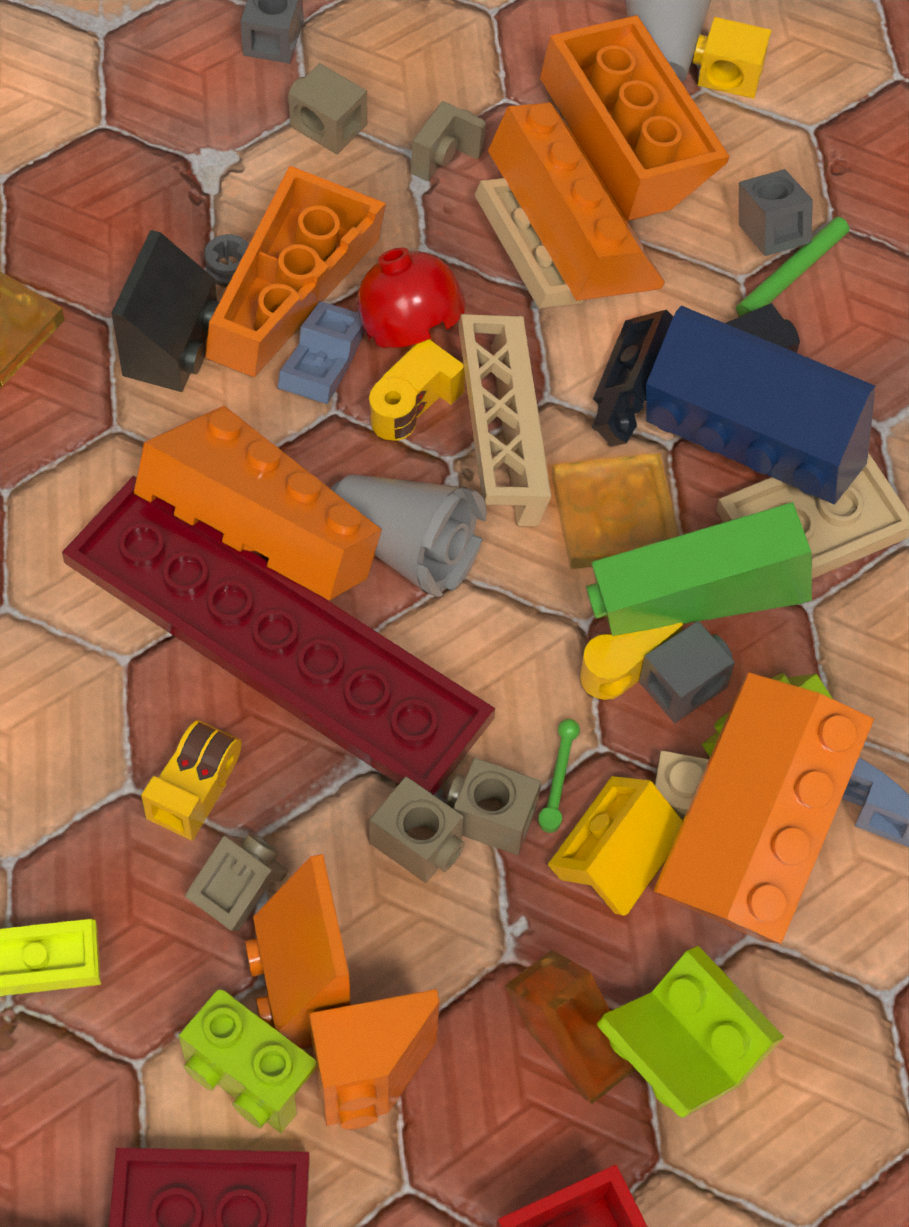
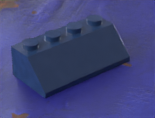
(761, 405)

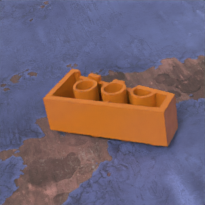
(294, 261)
(260, 500)

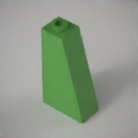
(706, 574)

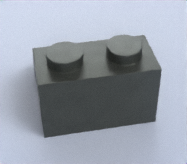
(163, 315)

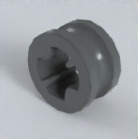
(223, 247)

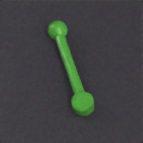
(550, 817)

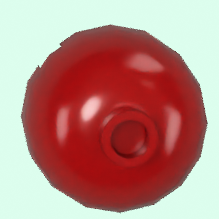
(408, 297)

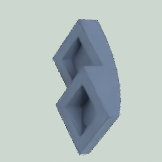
(323, 353)
(882, 802)

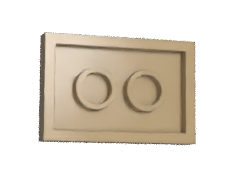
(859, 523)

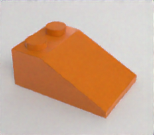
(299, 953)

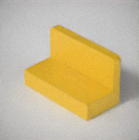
(619, 842)

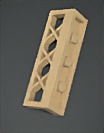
(516, 409)

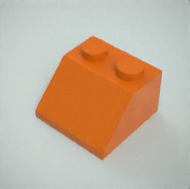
(371, 1054)

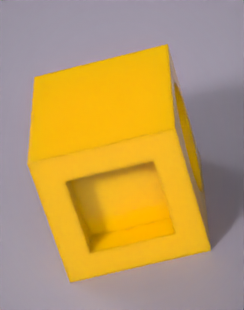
(732, 57)

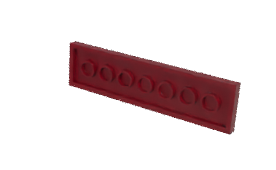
(281, 639)

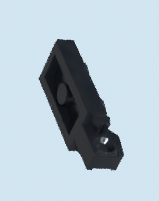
(626, 374)

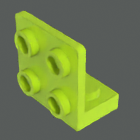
(691, 1034)

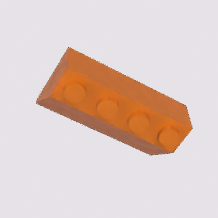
(631, 115)
(570, 205)
(764, 807)

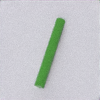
(794, 266)

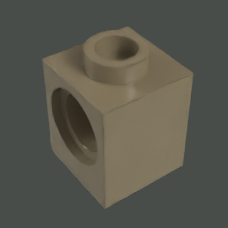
(327, 108)
(410, 808)
(500, 828)

